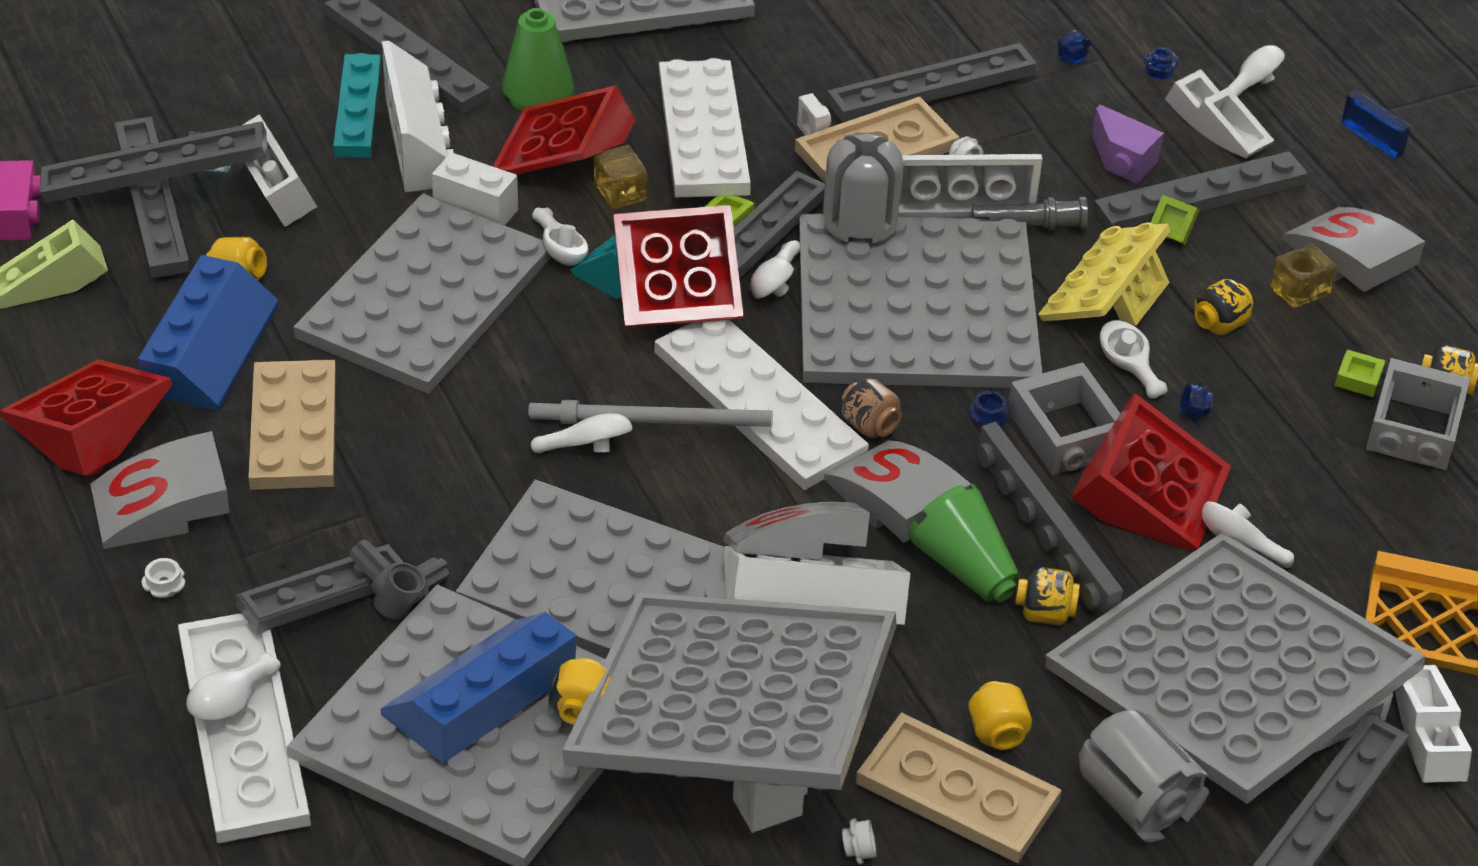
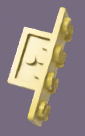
(1115, 272)

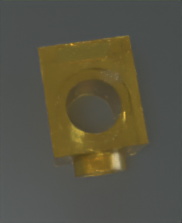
(620, 177)
(1303, 275)

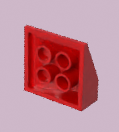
(566, 131)
(678, 266)
(88, 414)
(1152, 478)

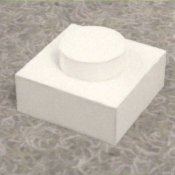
(812, 115)

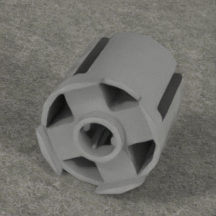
(863, 187)
(1142, 773)

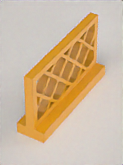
(1422, 581)

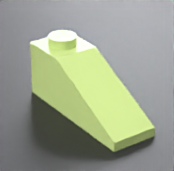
(52, 267)

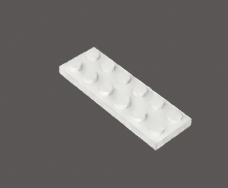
(703, 128)
(740, 375)
(245, 754)

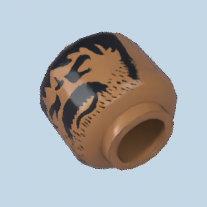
(871, 408)

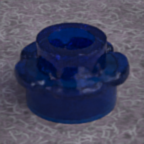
(1073, 47)
(1160, 63)
(1196, 401)
(989, 408)

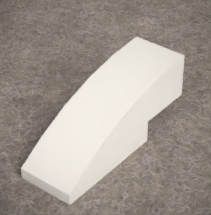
(1218, 115)
(1433, 727)

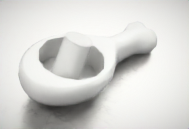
(1257, 68)
(561, 240)
(775, 272)
(1130, 351)
(590, 430)
(1235, 524)
(228, 691)

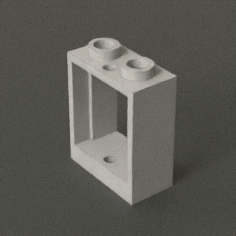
(1054, 391)
(1443, 395)

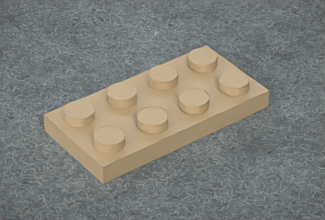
(908, 125)
(293, 425)
(959, 787)

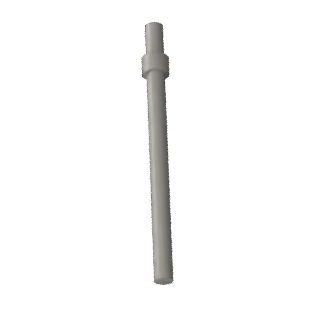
(572, 412)

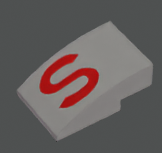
(1360, 244)
(894, 484)
(160, 491)
(801, 530)

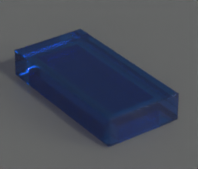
(1375, 124)

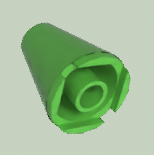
(537, 62)
(967, 543)

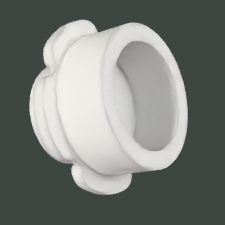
(966, 146)
(163, 578)
(859, 840)

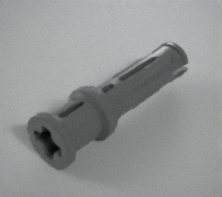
(1046, 214)

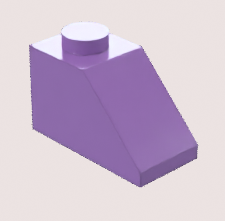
(1125, 144)

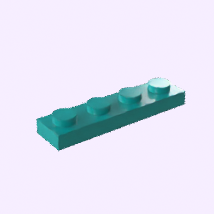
(357, 106)

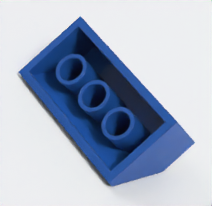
(209, 332)
(483, 686)

